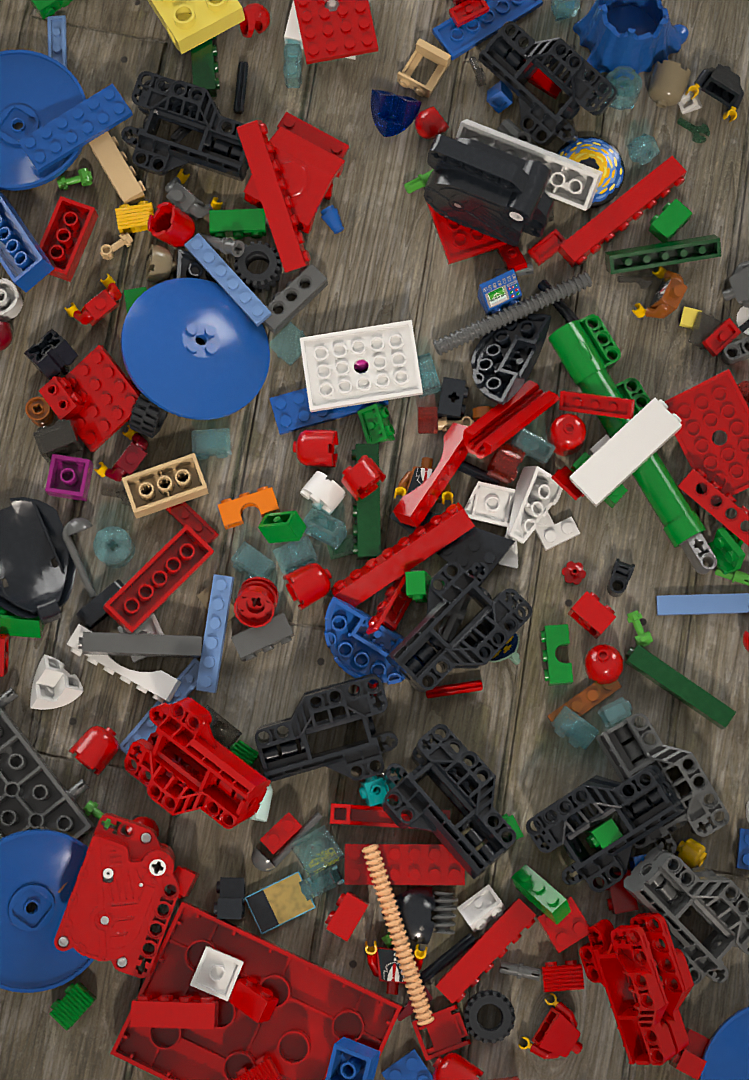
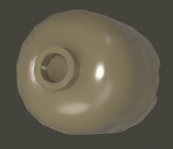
(668, 83)

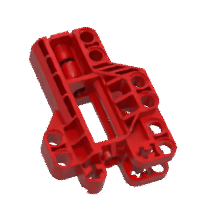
(194, 768)
(640, 1002)

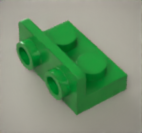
(376, 424)
(726, 551)

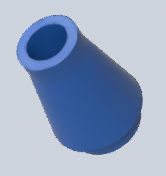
(332, 219)

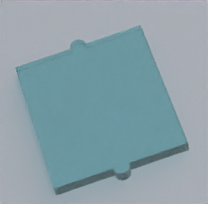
(288, 344)

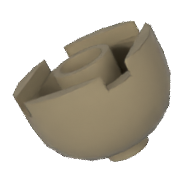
(159, 264)

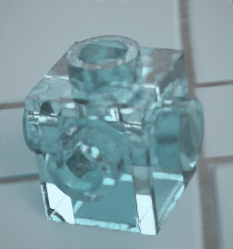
(643, 149)

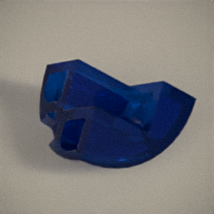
(393, 112)

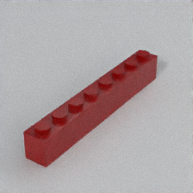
(273, 195)
(622, 211)
(403, 556)

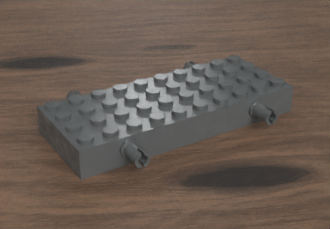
(30, 790)

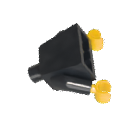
(721, 85)

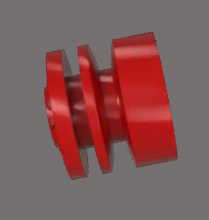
(256, 602)

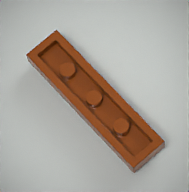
(588, 698)

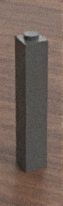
(140, 645)

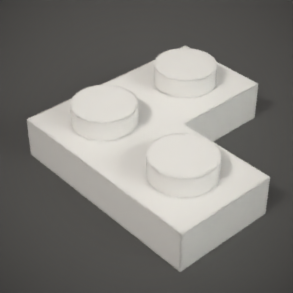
(555, 534)

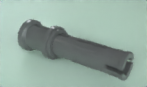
(225, 245)

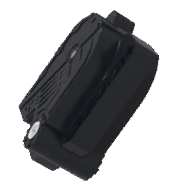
(488, 189)

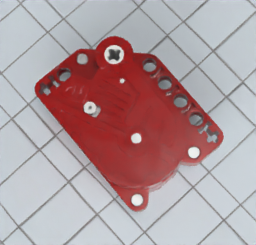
(120, 897)

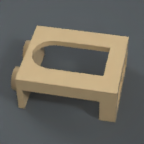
(436, 55)

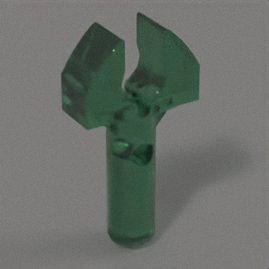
(695, 130)

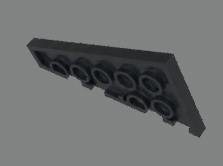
(470, 547)

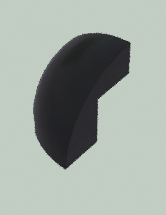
(416, 911)

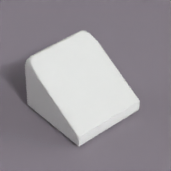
(687, 105)

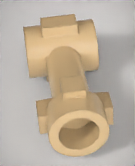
(107, 250)
(443, 424)

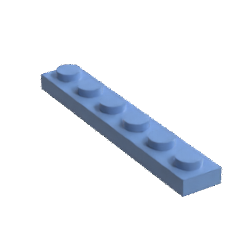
(228, 279)
(215, 633)

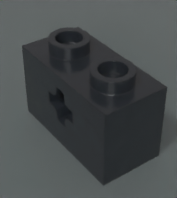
(454, 388)

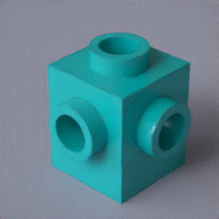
(373, 797)

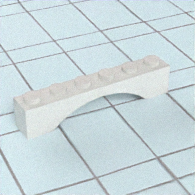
(157, 682)

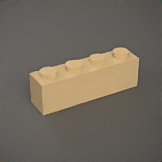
(117, 170)

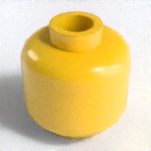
(691, 852)

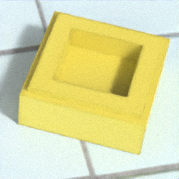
(688, 317)

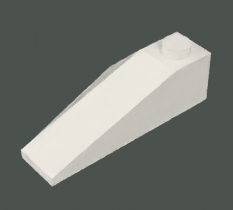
(532, 500)

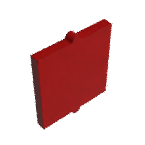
(561, 477)

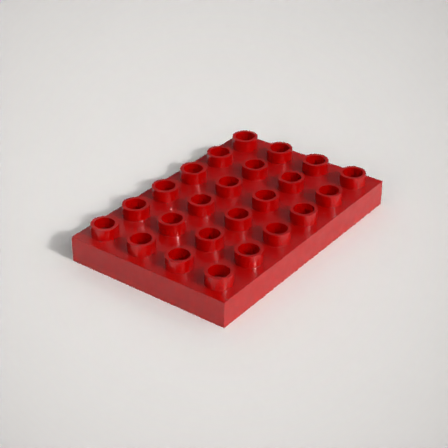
(308, 1020)

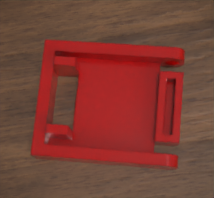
(444, 1032)

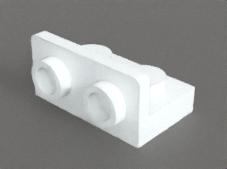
(481, 908)

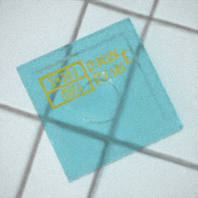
(317, 851)

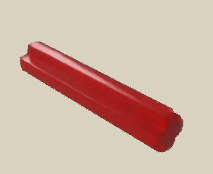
(457, 688)

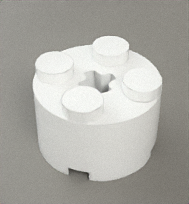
(12, 300)
(323, 492)

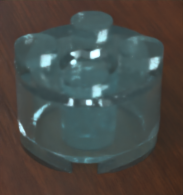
(628, 86)
(104, 541)

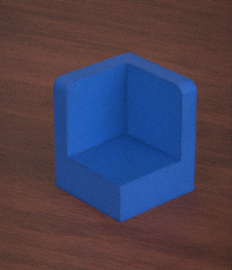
(499, 97)

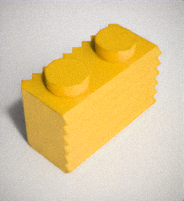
(134, 218)

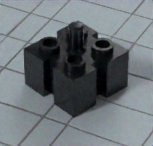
(51, 355)

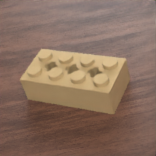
(170, 474)

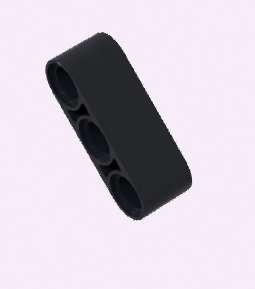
(93, 611)

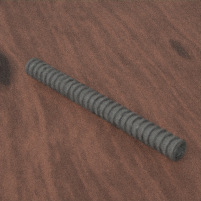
(512, 313)

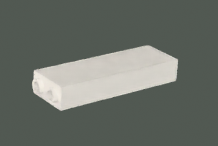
(626, 451)

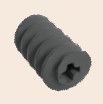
(444, 913)

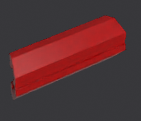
(507, 419)

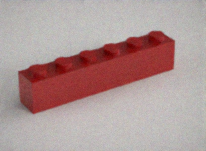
(485, 951)

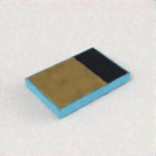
(279, 903)

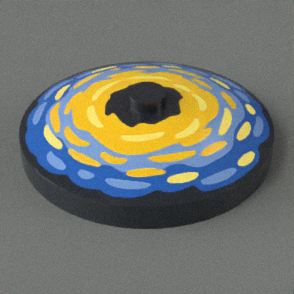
(600, 156)

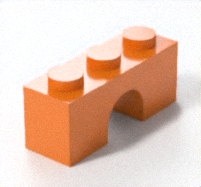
(232, 510)

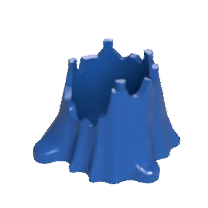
(629, 34)

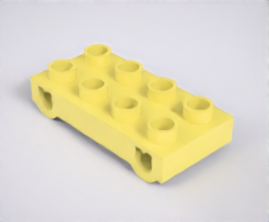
(196, 21)

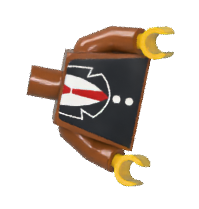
(667, 296)
(419, 475)

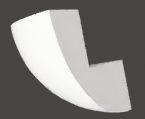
(53, 685)

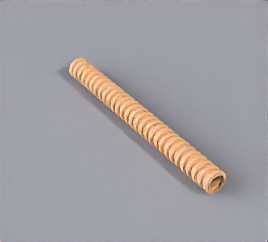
(398, 935)

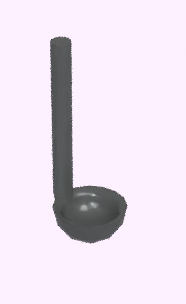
(73, 527)
(264, 864)

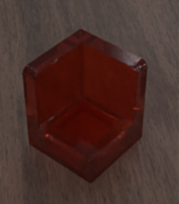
(427, 420)

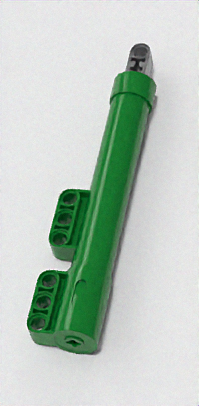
(588, 366)

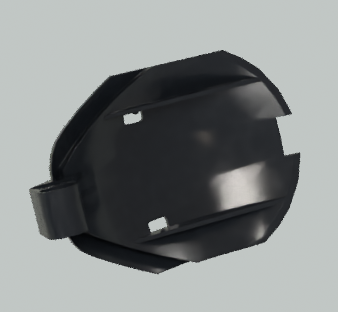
(28, 542)

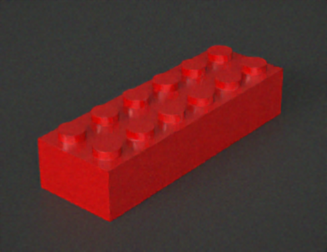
(158, 579)
(406, 865)

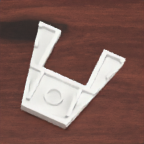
(494, 506)

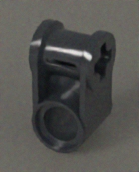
(620, 574)

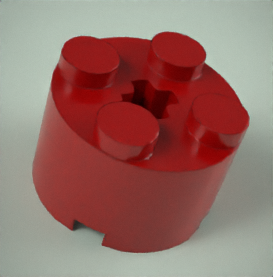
(362, 478)

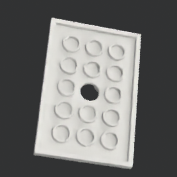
(331, 362)

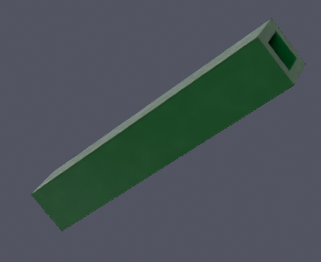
(679, 686)

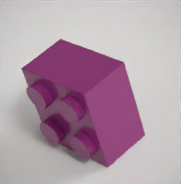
(69, 477)

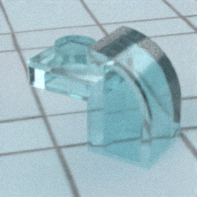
(321, 882)

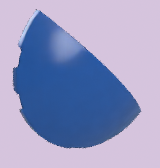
(355, 649)

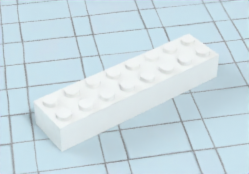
(569, 180)

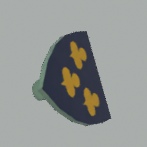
(509, 651)

